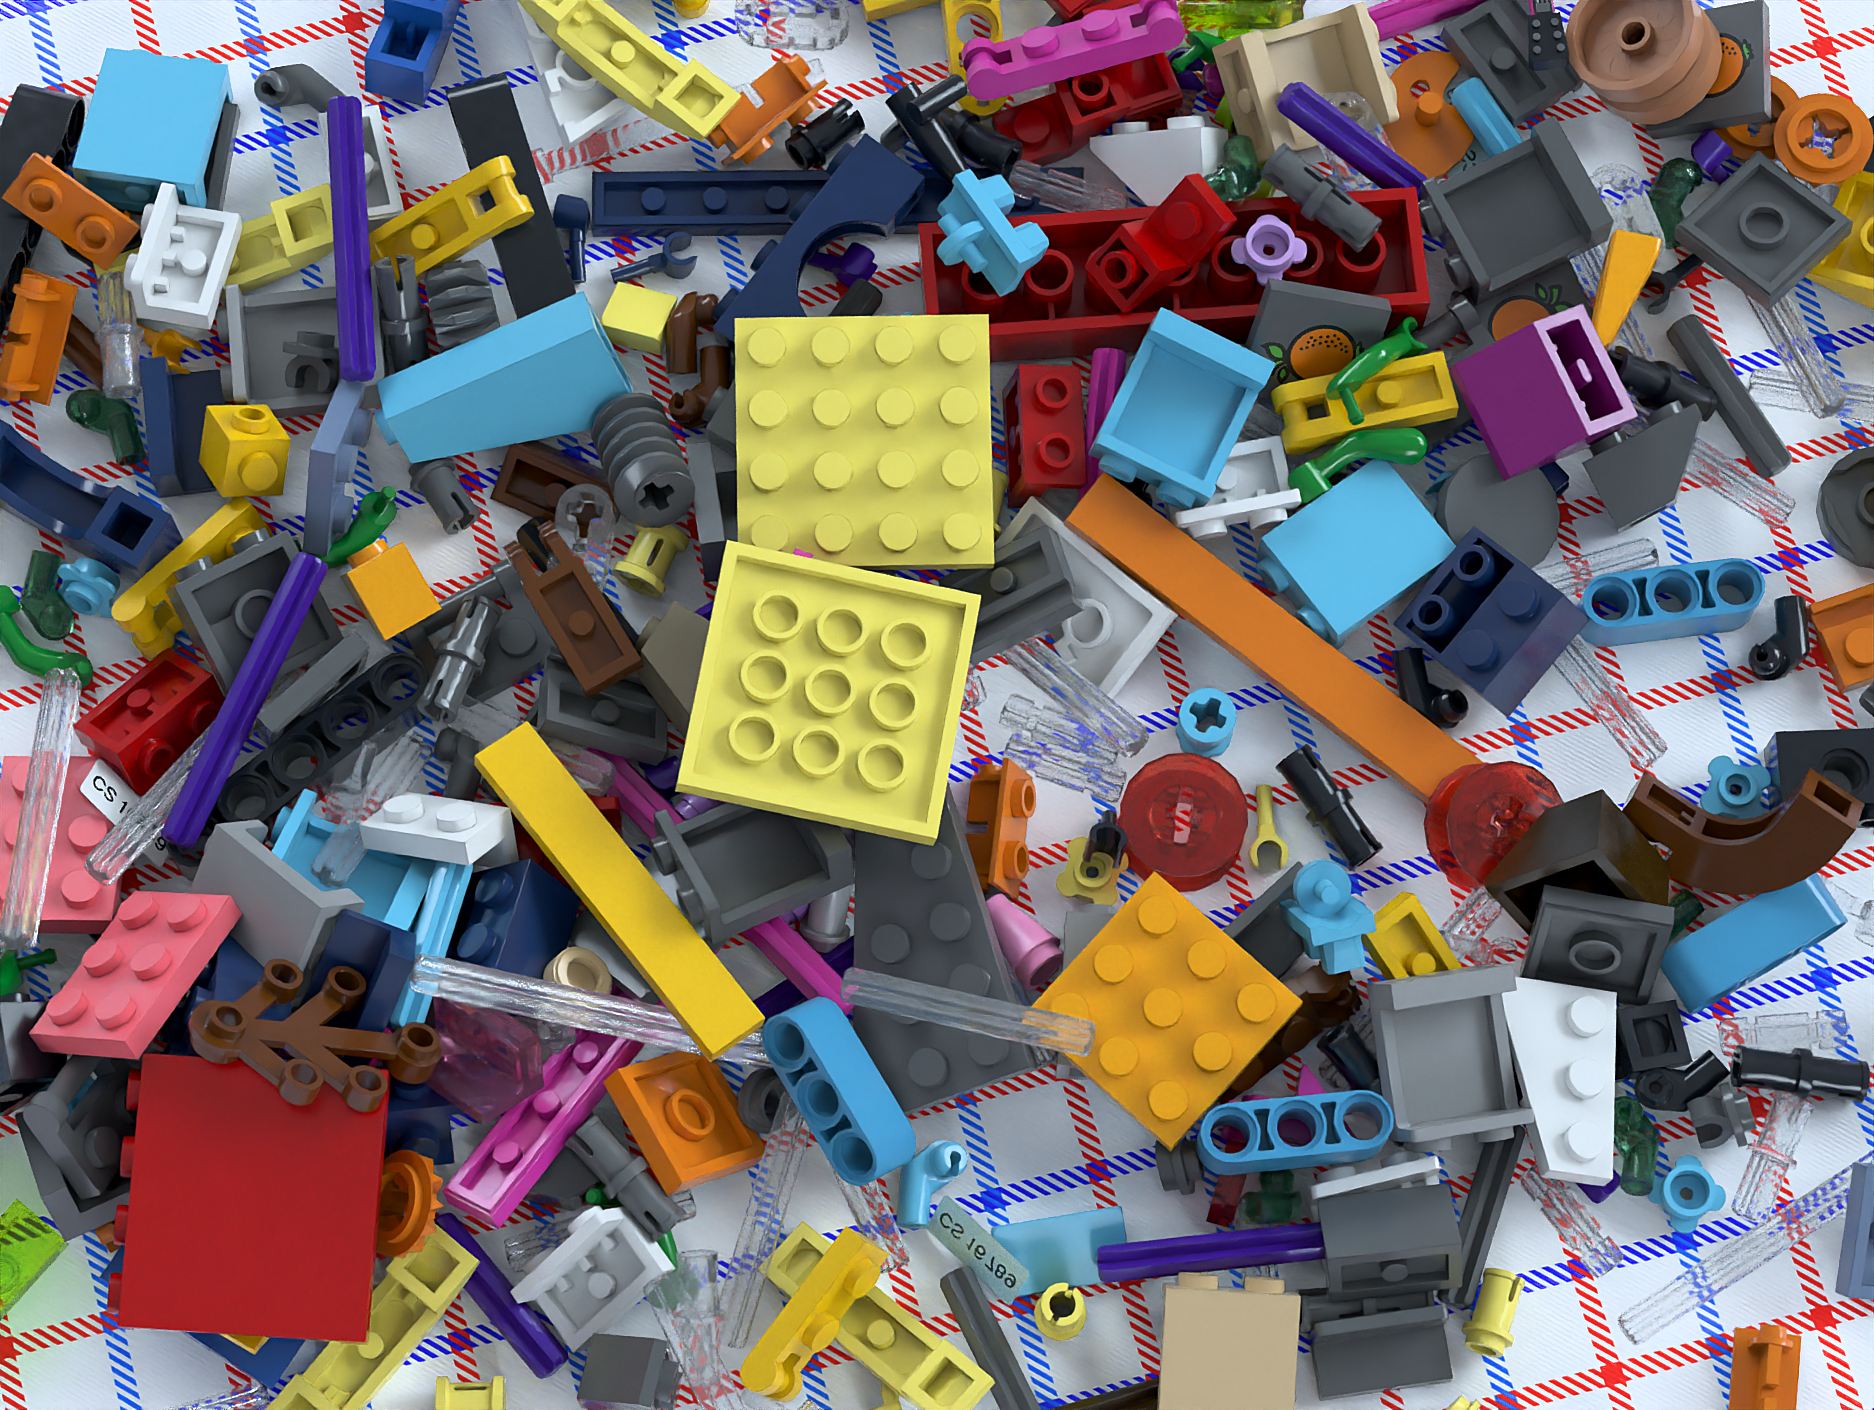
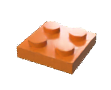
(684, 1119)

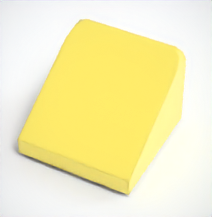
(638, 317)

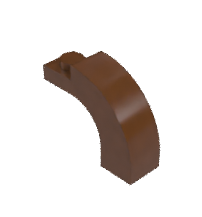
(1747, 853)

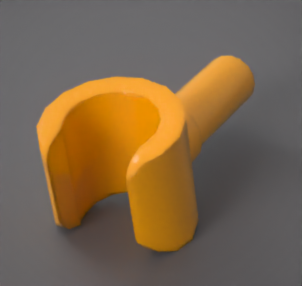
(169, 344)

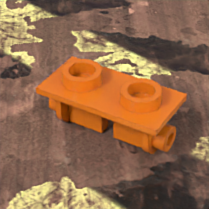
(784, 96)
(70, 211)
(36, 337)
(1004, 802)
(1764, 1369)

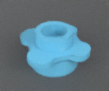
(88, 587)
(1725, 774)
(1705, 1194)

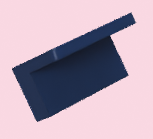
(175, 425)
(381, 956)

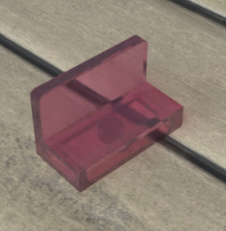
(484, 1060)

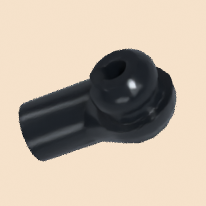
(1787, 646)
(1673, 1088)

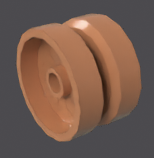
(1644, 55)

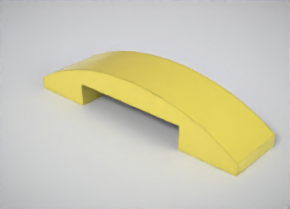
(635, 66)
(275, 243)
(401, 1316)
(886, 1337)

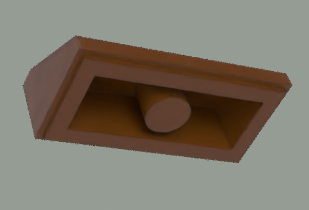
(537, 477)

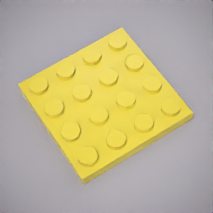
(866, 439)
(829, 693)

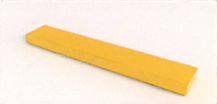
(619, 891)

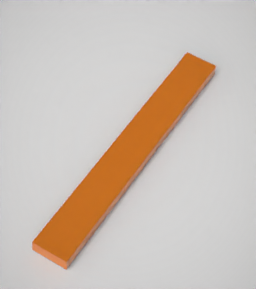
(1266, 638)

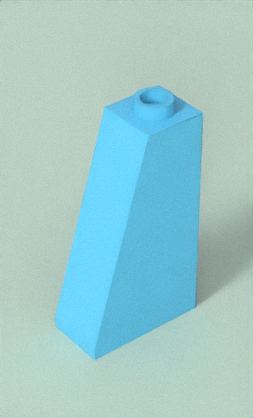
(506, 386)

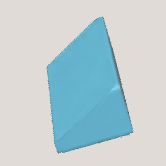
(1061, 1246)

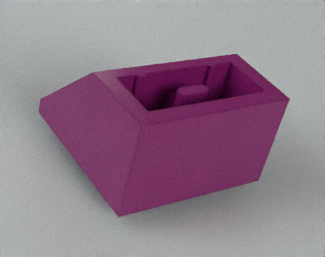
(1543, 392)

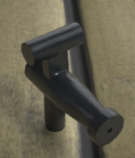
(920, 122)

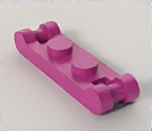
(1071, 49)

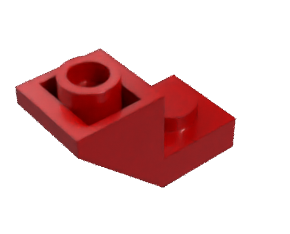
(1066, 117)
(1157, 250)

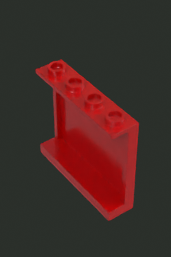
(246, 1206)

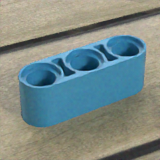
(1691, 583)
(1750, 942)
(838, 1091)
(1320, 1113)

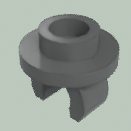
(313, 350)
(1721, 1118)

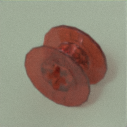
(1461, 815)
(1215, 820)

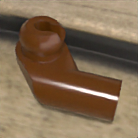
(682, 331)
(714, 372)

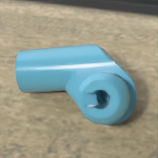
(925, 1175)

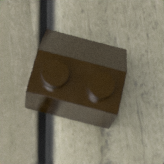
(1580, 848)

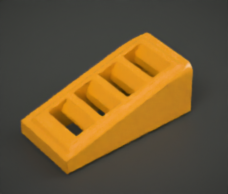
(1623, 275)

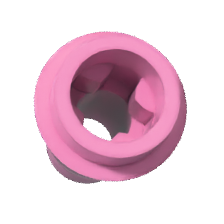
(1025, 943)

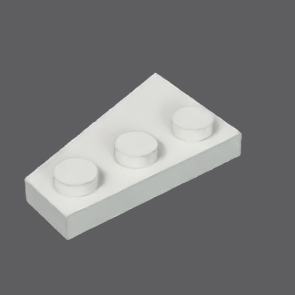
(573, 96)
(1119, 613)
(1566, 1072)

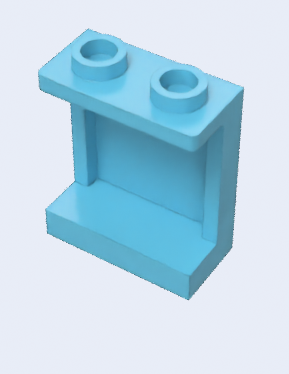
(151, 127)
(1180, 410)
(1353, 551)
(386, 881)

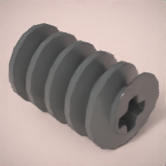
(642, 461)

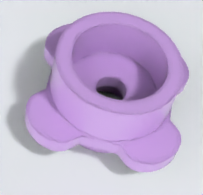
(1273, 233)

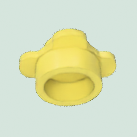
(1077, 884)

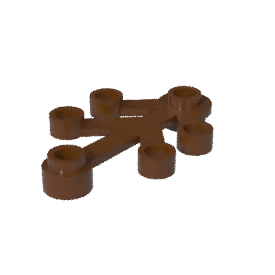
(233, 1031)

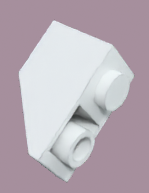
(1158, 160)

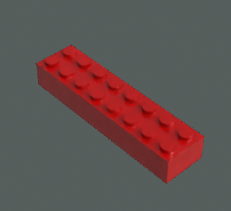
(1068, 314)

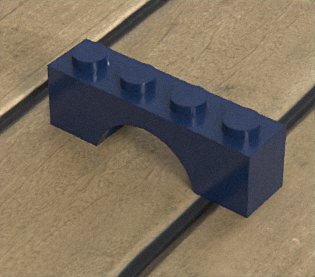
(863, 197)
(84, 515)

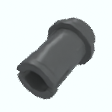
(444, 493)

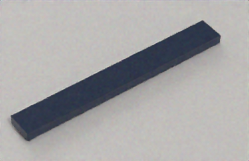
(743, 201)

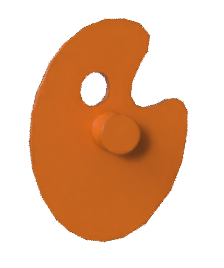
(1428, 130)

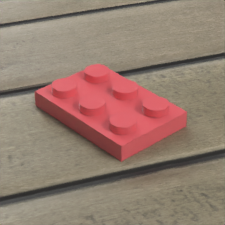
(72, 897)
(135, 974)

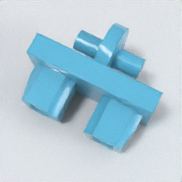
(983, 236)
(1328, 916)

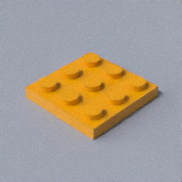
(1171, 1009)

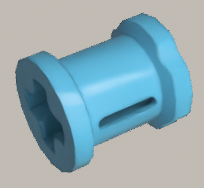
(1194, 709)

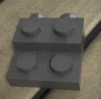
(229, 601)

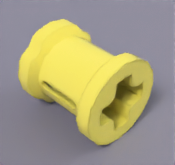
(649, 578)
(470, 1394)

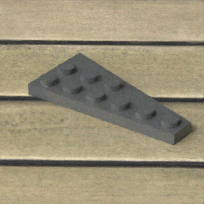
(930, 924)

